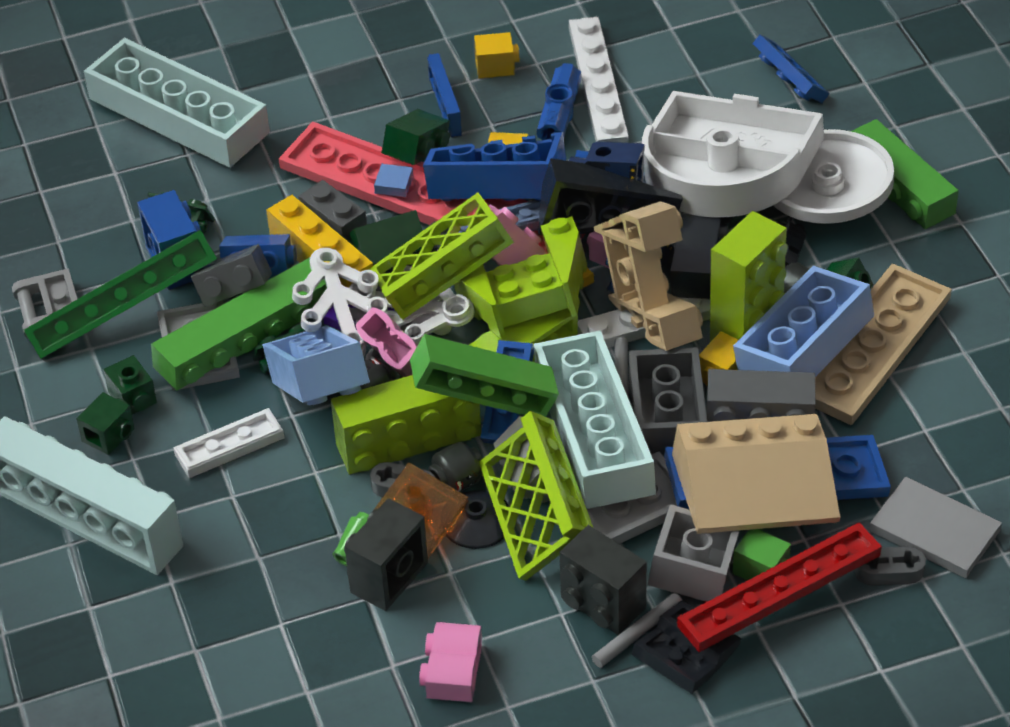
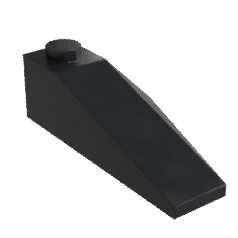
(594, 195)

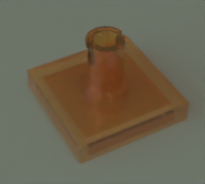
(429, 497)

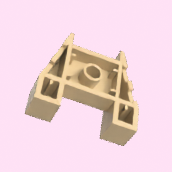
(639, 285)

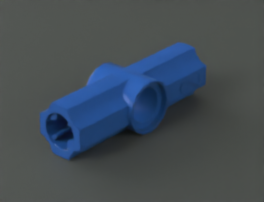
(559, 101)

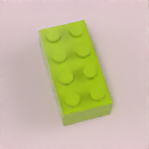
(746, 274)
(398, 422)

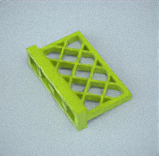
(441, 269)
(555, 480)

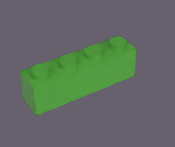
(917, 186)
(483, 376)

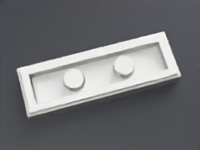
(228, 443)

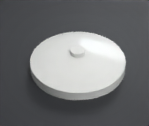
(843, 180)

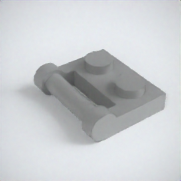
(55, 289)

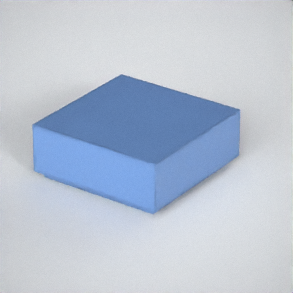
(393, 180)

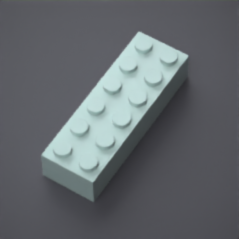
(177, 102)
(597, 421)
(88, 497)

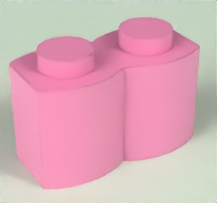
(387, 340)
(452, 661)

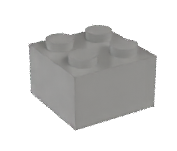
(691, 561)

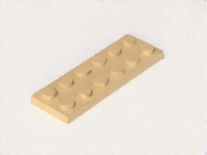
(902, 312)

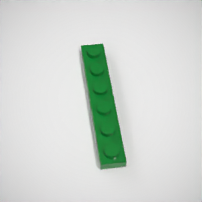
(120, 294)

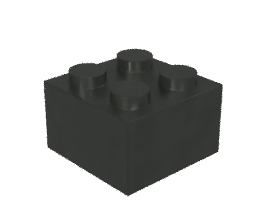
(386, 554)
(603, 579)

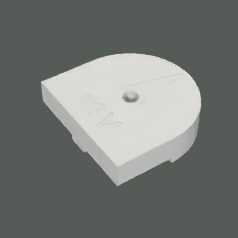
(729, 152)

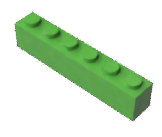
(232, 328)

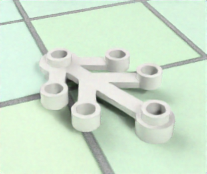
(336, 294)
(445, 312)

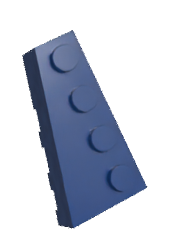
(492, 170)

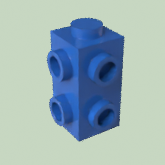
(276, 249)

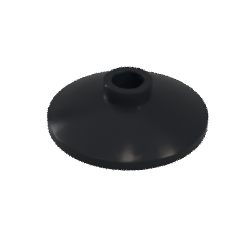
(480, 528)

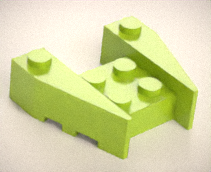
(531, 286)

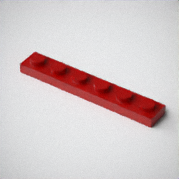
(778, 586)

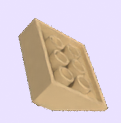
(756, 473)

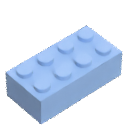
(807, 324)
(316, 364)

